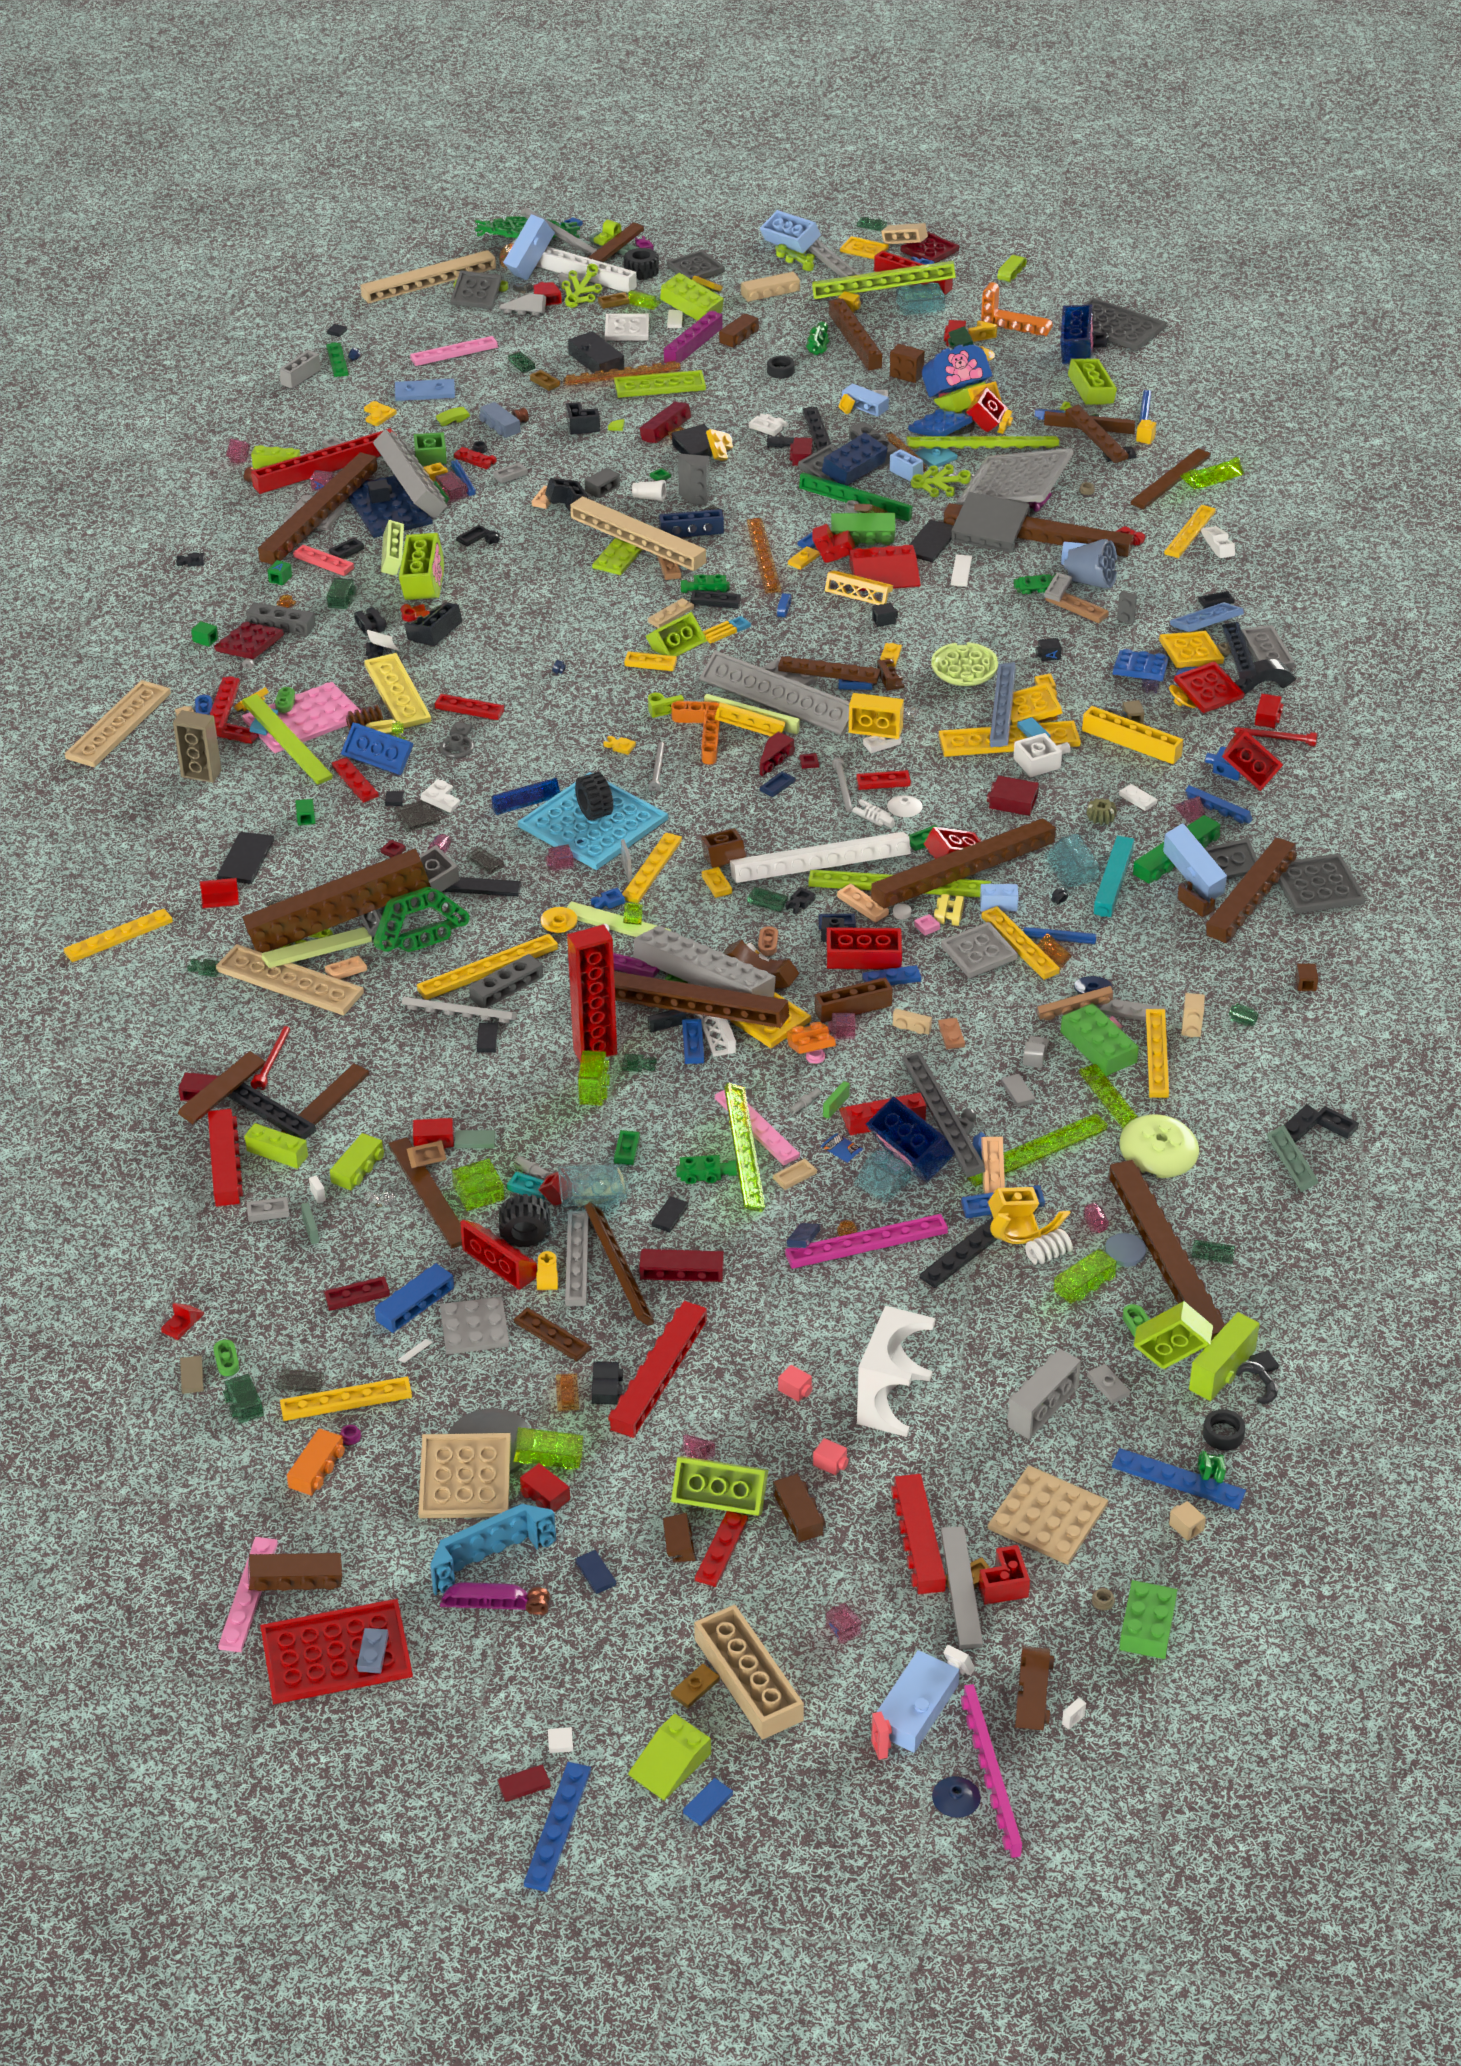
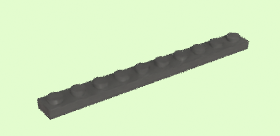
(943, 1114)

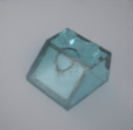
(883, 1175)

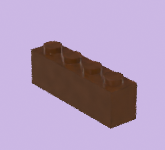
(854, 999)
(294, 1571)

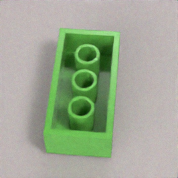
(865, 527)
(1099, 1039)

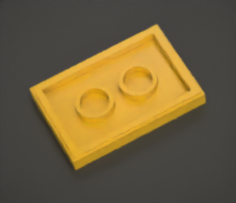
(863, 247)

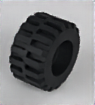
(643, 262)
(594, 796)
(524, 1220)

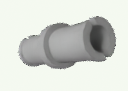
(531, 1168)

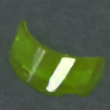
(1214, 474)

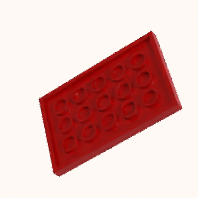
(322, 1651)

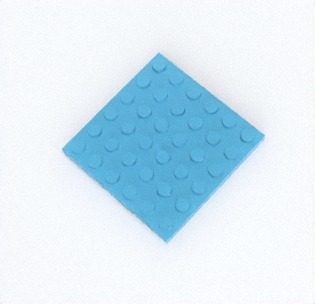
(562, 823)

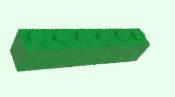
(1156, 863)

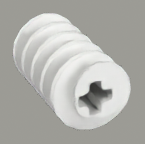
(1048, 1246)

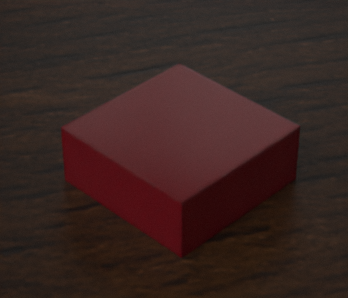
(809, 761)
(393, 848)

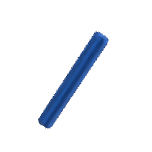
(1145, 405)
(457, 468)
(1059, 935)

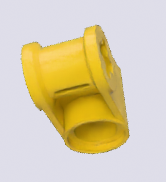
(547, 1272)

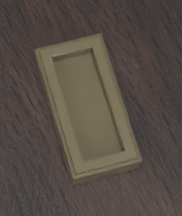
(191, 1374)

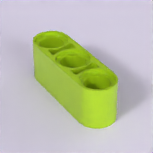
(1011, 268)

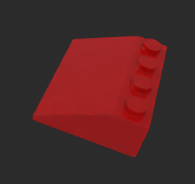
(886, 564)

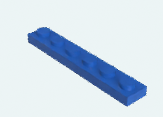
(1178, 1478)
(557, 1827)

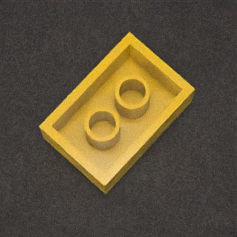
(876, 715)

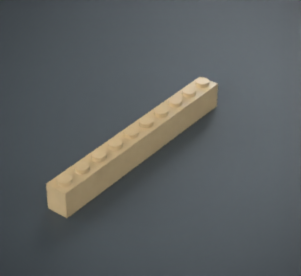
(426, 276)
(638, 533)

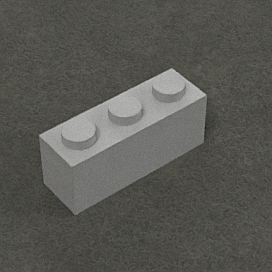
(300, 369)

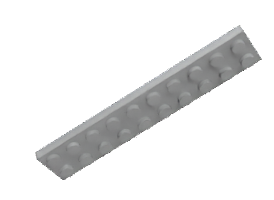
(777, 692)

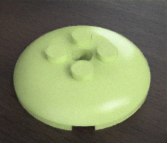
(964, 664)
(1159, 1145)

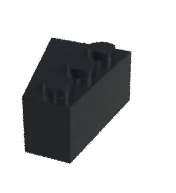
(435, 625)

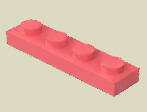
(323, 560)

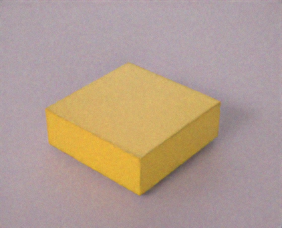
(846, 403)

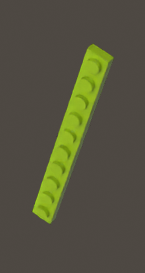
(977, 441)
(863, 881)

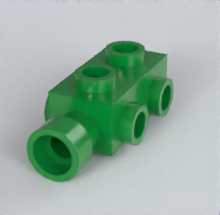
(818, 339)
(706, 583)
(1033, 583)
(702, 1167)

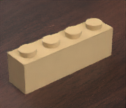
(770, 286)

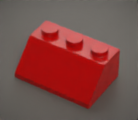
(1251, 759)

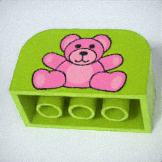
(422, 567)

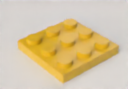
(1191, 649)
(1034, 702)
(771, 1035)

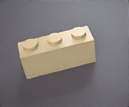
(904, 233)

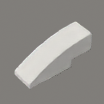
(1219, 541)

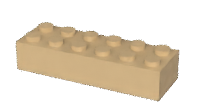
(749, 1672)

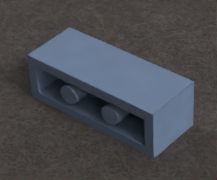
(499, 419)

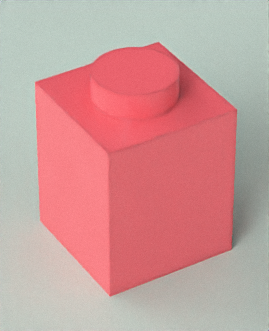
(795, 1383)
(830, 1457)

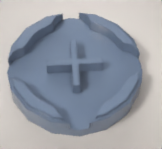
(1126, 1249)

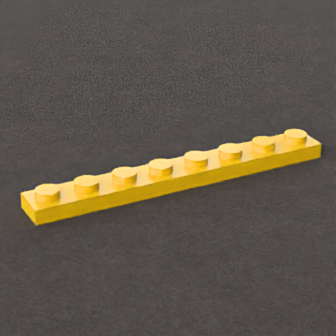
(484, 967)

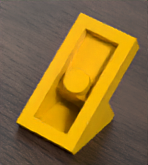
(983, 331)

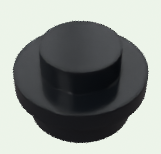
(479, 446)
(492, 537)
(1059, 895)

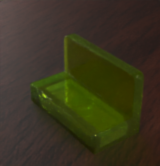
(643, 300)

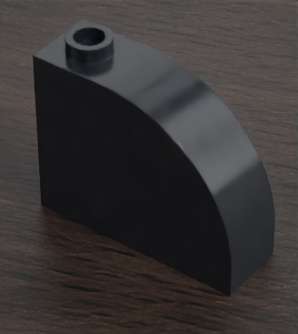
(692, 441)

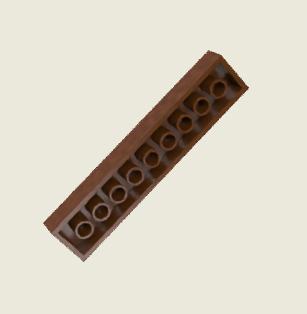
(335, 902)

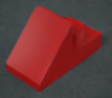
(182, 1320)

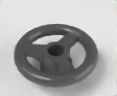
(455, 743)

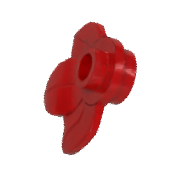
(411, 613)

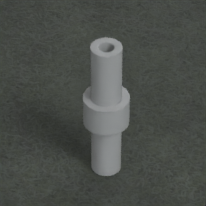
(805, 1101)

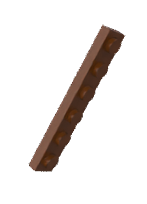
(1096, 433)
(829, 669)

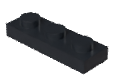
(715, 599)

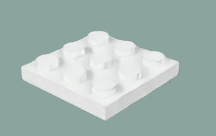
(626, 327)

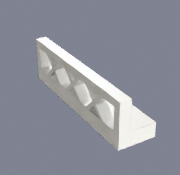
(725, 1034)

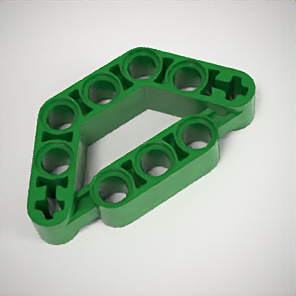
(431, 930)

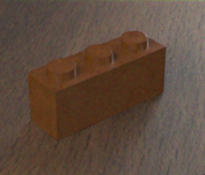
(739, 330)
(798, 1508)

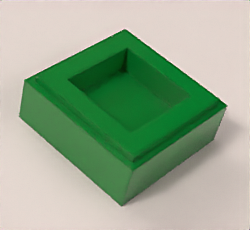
(660, 474)

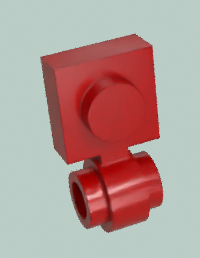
(1138, 537)

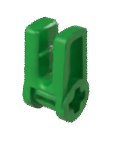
(1211, 1464)

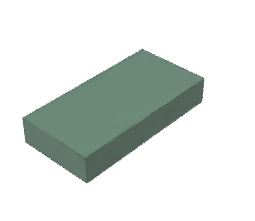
(475, 1139)
(309, 1223)

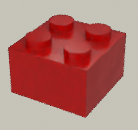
(986, 410)

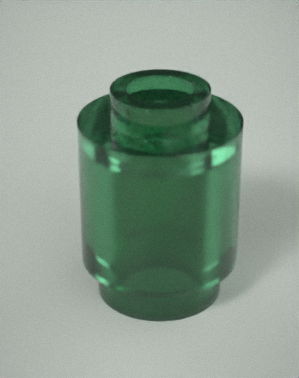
(1243, 1015)

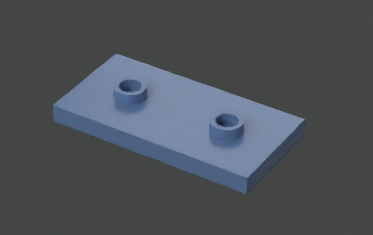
(424, 389)
(1206, 617)

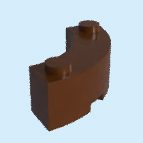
(782, 969)
(1031, 1702)

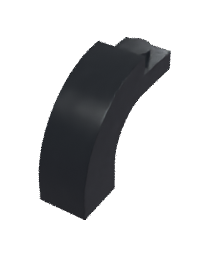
(1267, 671)

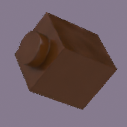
(1306, 977)

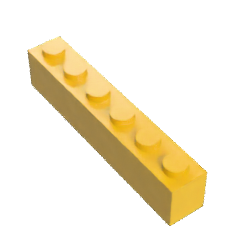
(1132, 735)

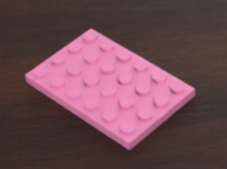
(312, 714)

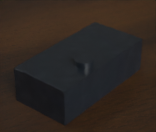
(595, 353)

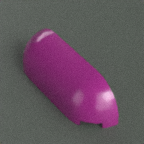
(485, 1596)

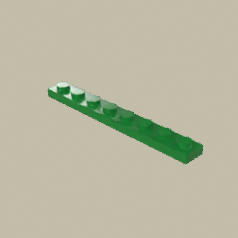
(845, 493)

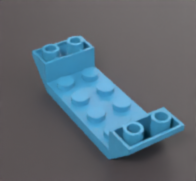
(488, 1538)

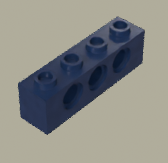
(695, 518)

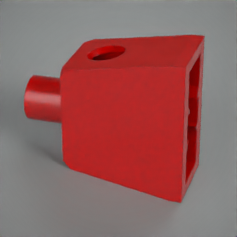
(550, 291)

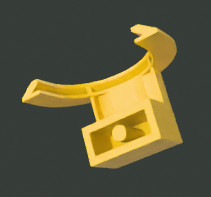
(1015, 1218)

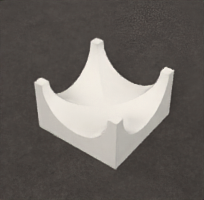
(886, 1367)

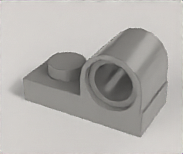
(1035, 1051)

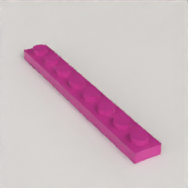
(867, 1241)
(992, 1778)

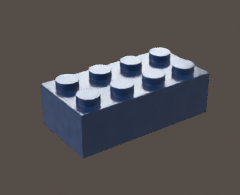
(854, 459)

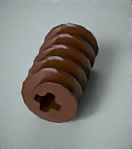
(364, 717)

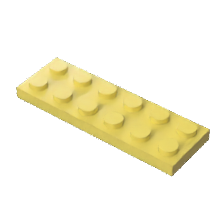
(397, 690)

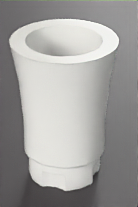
(650, 490)

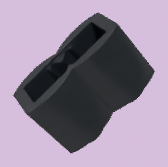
(606, 1382)

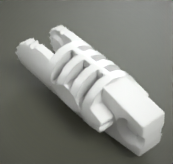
(874, 814)

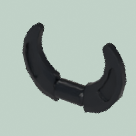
(1258, 1369)

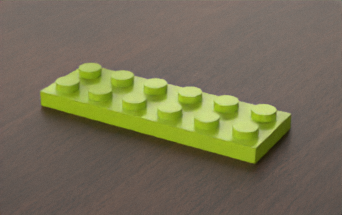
(659, 383)

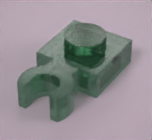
(204, 968)
(636, 1062)

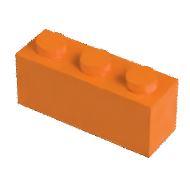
(315, 1462)

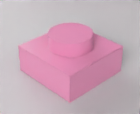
(927, 924)

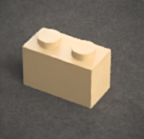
(1193, 1015)

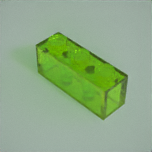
(1085, 1276)
(548, 1448)

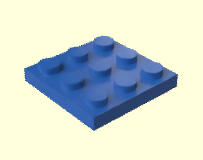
(940, 423)
(1141, 665)

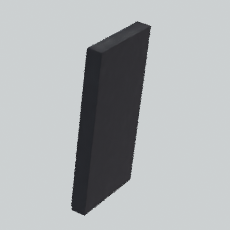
(932, 540)
(246, 857)

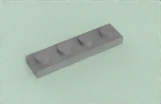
(1127, 1009)

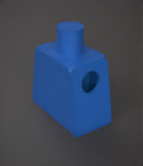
(1221, 766)

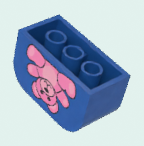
(955, 369)

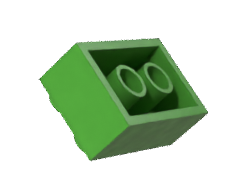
(1148, 1619)

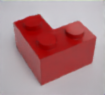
(832, 546)
(1007, 1579)

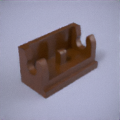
(889, 675)
(1195, 901)
(679, 1538)

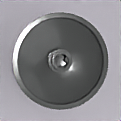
(492, 1421)

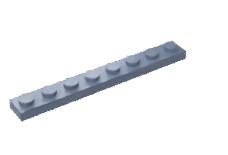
(1002, 705)

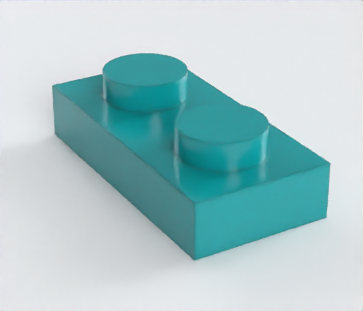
(525, 1184)

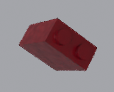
(1013, 795)

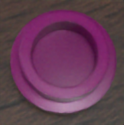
(350, 1434)

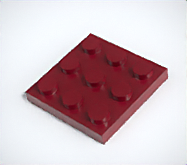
(931, 248)
(249, 640)

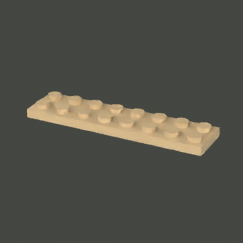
(117, 723)
(291, 980)

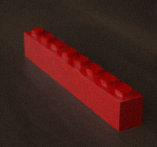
(658, 1369)

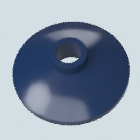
(1090, 983)
(956, 1804)

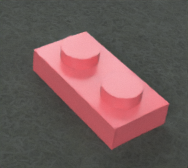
(880, 1735)

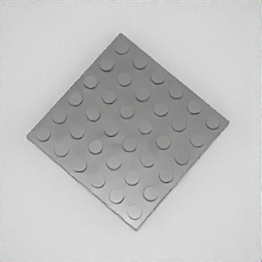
(1019, 475)

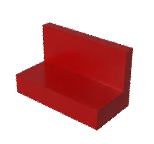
(219, 893)

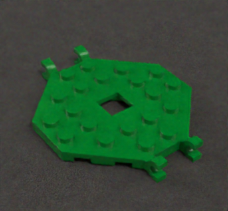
(513, 226)

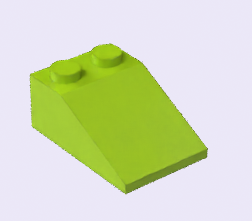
(671, 1757)

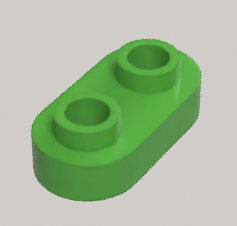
(285, 700)
(1140, 1317)
(228, 1361)

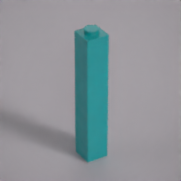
(1113, 876)

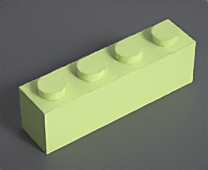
(392, 547)

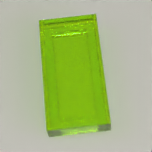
(632, 913)

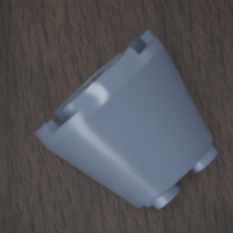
(1093, 564)

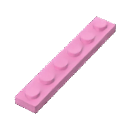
(453, 350)
(766, 1135)
(244, 1603)

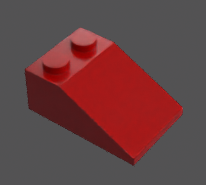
(945, 841)

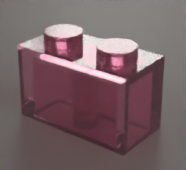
(452, 486)

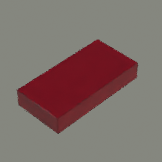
(524, 1783)

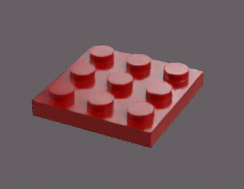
(1209, 687)

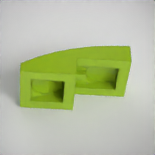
(458, 414)

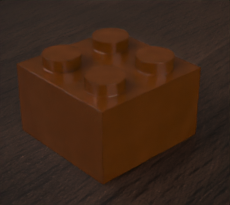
(906, 363)
(722, 847)

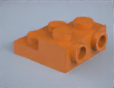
(810, 1038)

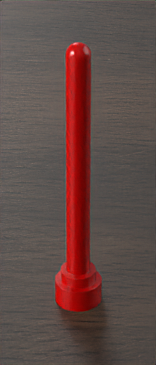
(1310, 739)
(260, 1080)

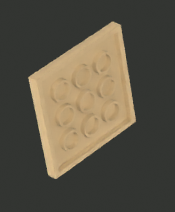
(464, 1475)
(1048, 1514)

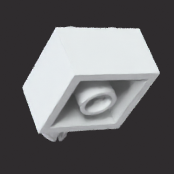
(1039, 754)

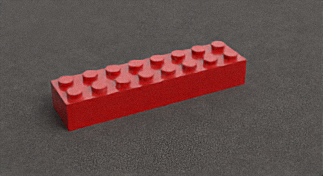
(592, 991)

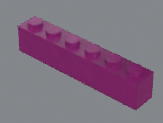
(693, 337)

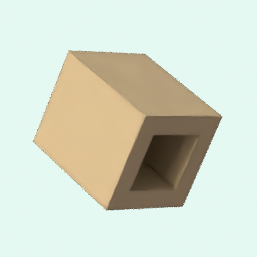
(1187, 1520)

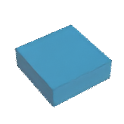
(740, 623)

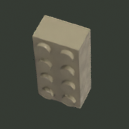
(197, 746)

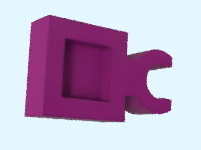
(642, 243)

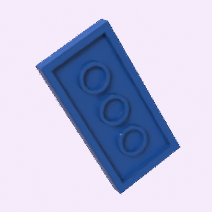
(377, 748)

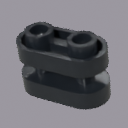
(370, 620)

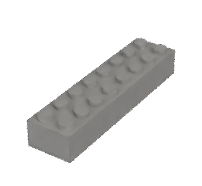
(410, 473)
(700, 963)

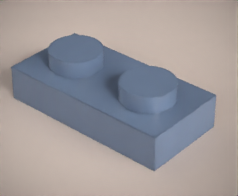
(372, 1650)

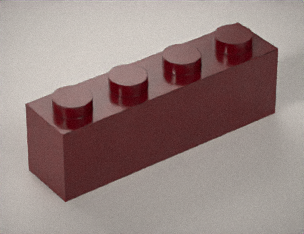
(665, 422)
(681, 1265)

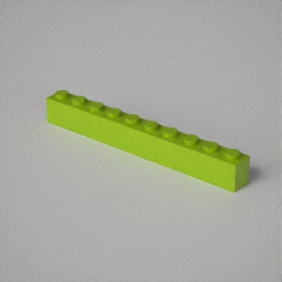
(884, 279)

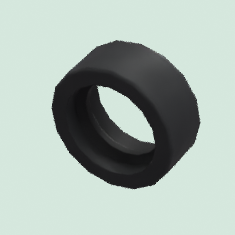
(780, 373)
(1226, 1417)

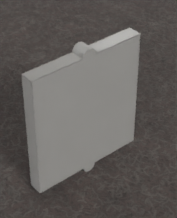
(626, 860)

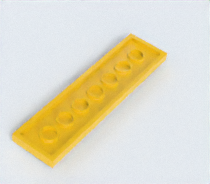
(977, 740)

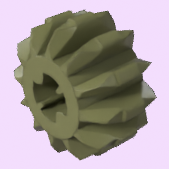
(1101, 811)

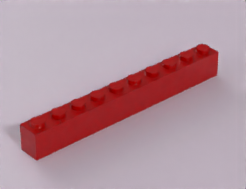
(304, 466)

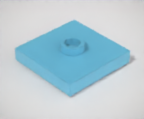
(936, 456)

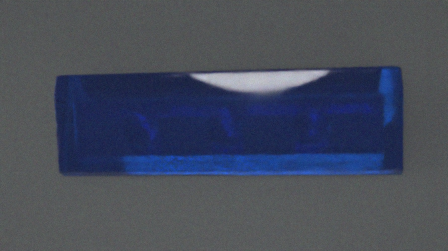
(525, 796)

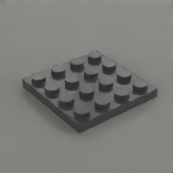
(1320, 884)

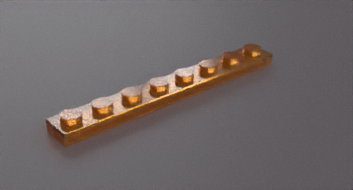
(628, 371)
(763, 555)

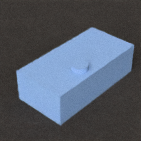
(790, 230)
(529, 247)
(1194, 862)
(918, 1699)

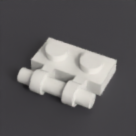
(767, 424)

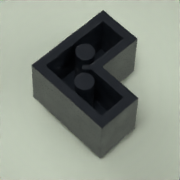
(582, 420)
(564, 491)

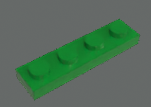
(337, 359)

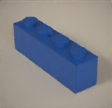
(414, 1297)

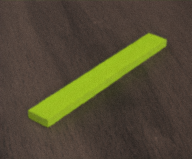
(287, 739)

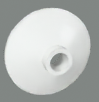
(904, 806)

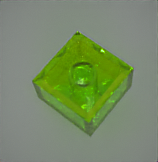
(593, 1078)
(477, 1184)

